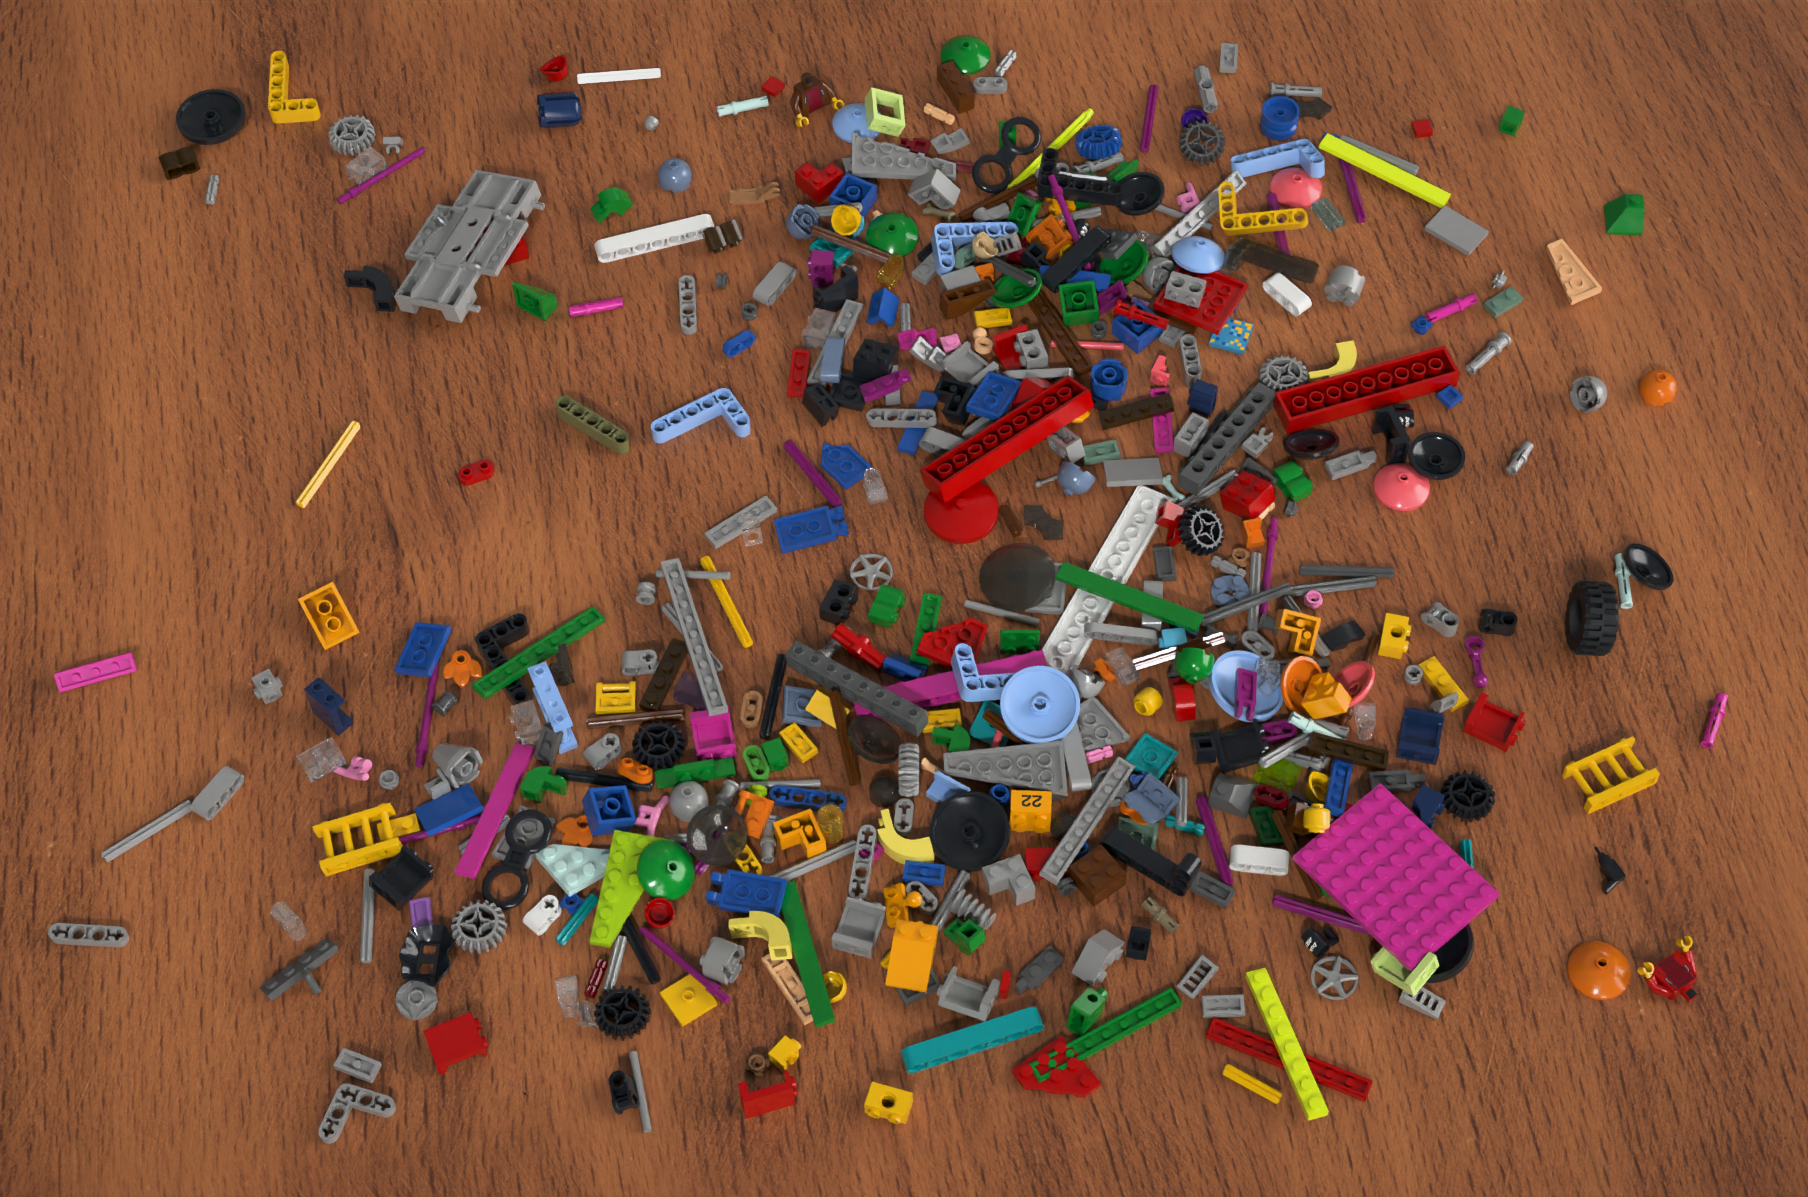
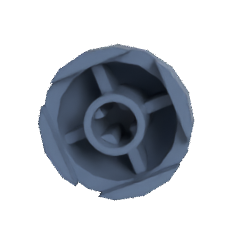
(674, 175)
(800, 221)
(1074, 480)

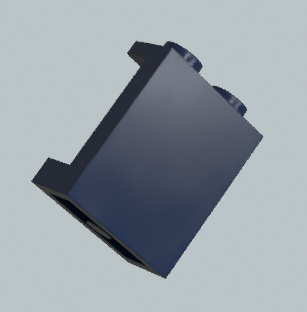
(326, 705)
(1420, 736)

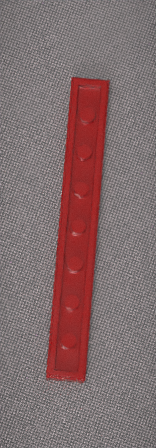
(1265, 1050)

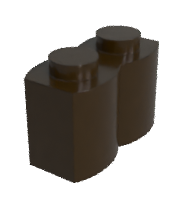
(179, 163)
(722, 236)

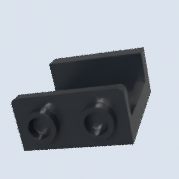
(835, 295)
(1388, 423)
(1240, 746)
(402, 878)

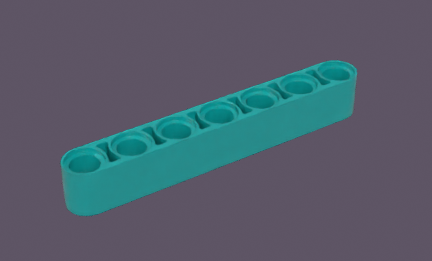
(972, 1039)

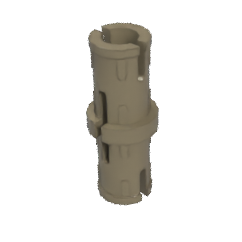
(1160, 915)

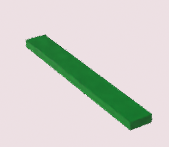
(1129, 597)
(538, 653)
(806, 957)
(1116, 1029)

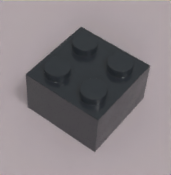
(874, 359)

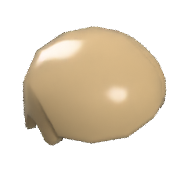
(983, 246)

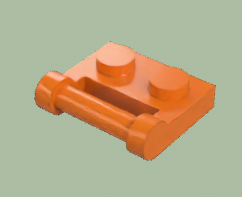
(757, 814)

